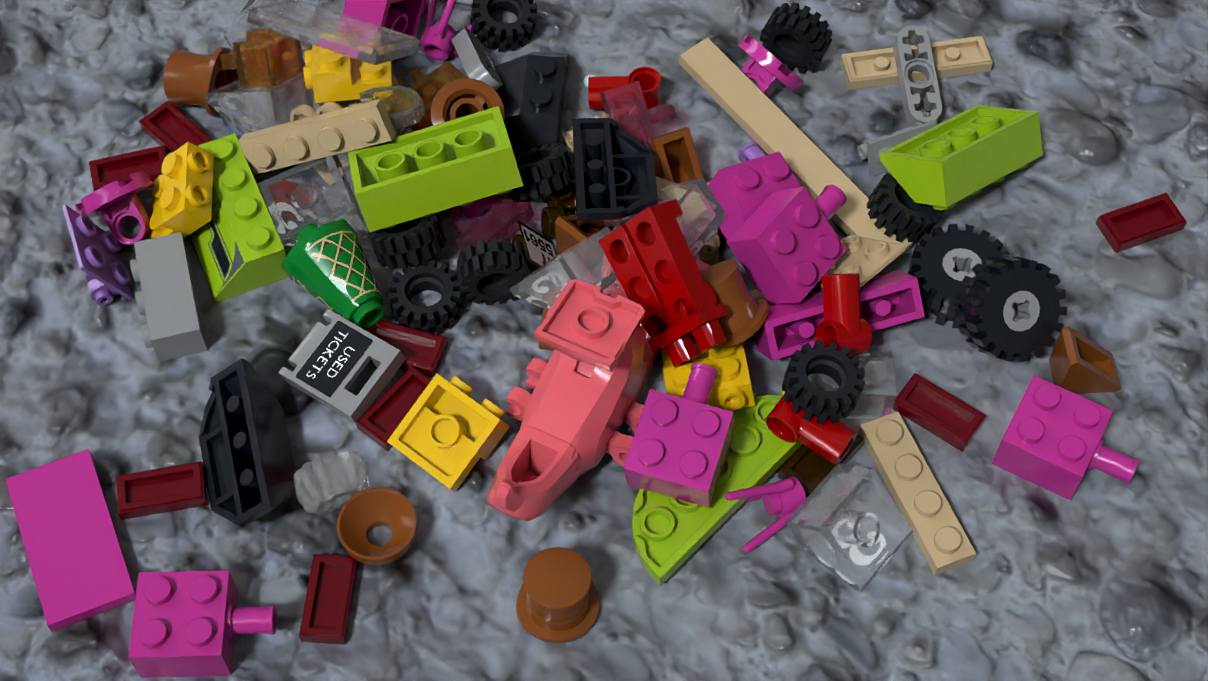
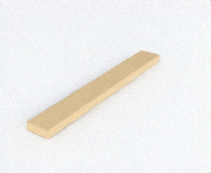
(777, 133)

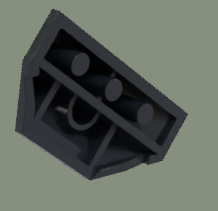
(533, 98)
(610, 174)
(245, 446)

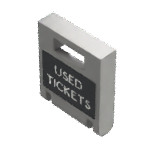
(333, 359)

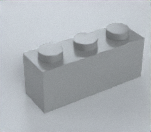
(168, 297)

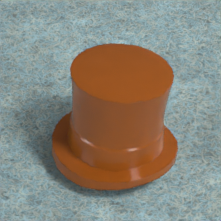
(193, 75)
(463, 98)
(744, 312)
(557, 596)

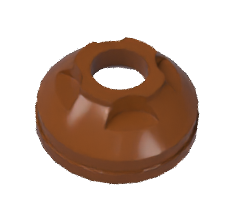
(374, 509)

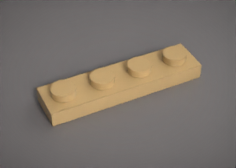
(317, 137)
(917, 493)

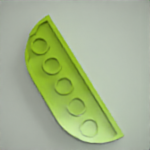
(671, 529)

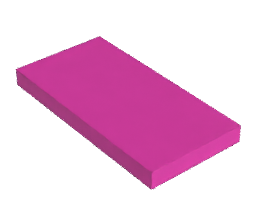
(70, 540)

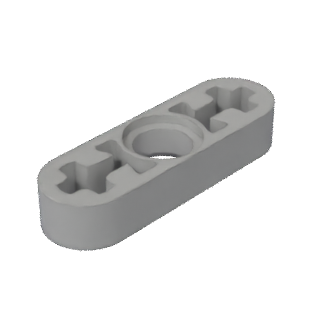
(476, 58)
(923, 62)

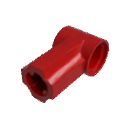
(649, 82)
(843, 314)
(826, 439)

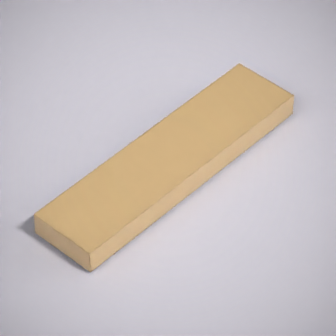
(950, 58)

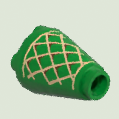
(336, 272)

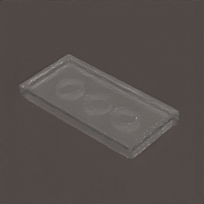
(333, 31)

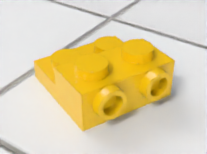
(342, 77)
(183, 192)
(731, 387)
(449, 430)

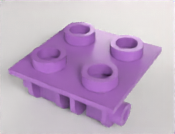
(98, 258)

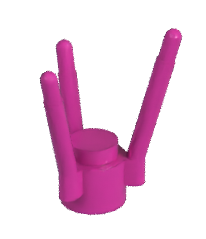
(437, 39)
(778, 499)

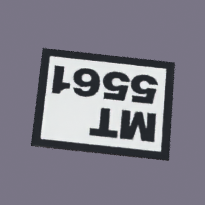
(538, 247)

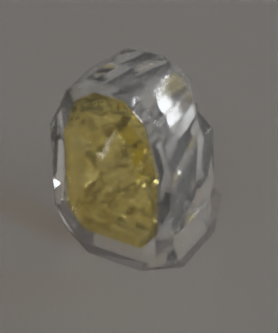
(401, 103)

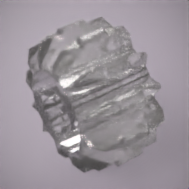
(330, 481)

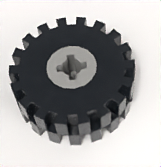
(935, 264)
(990, 310)

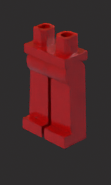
(665, 280)

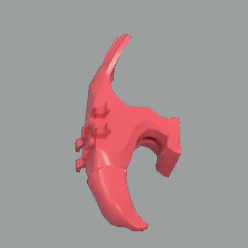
(576, 397)

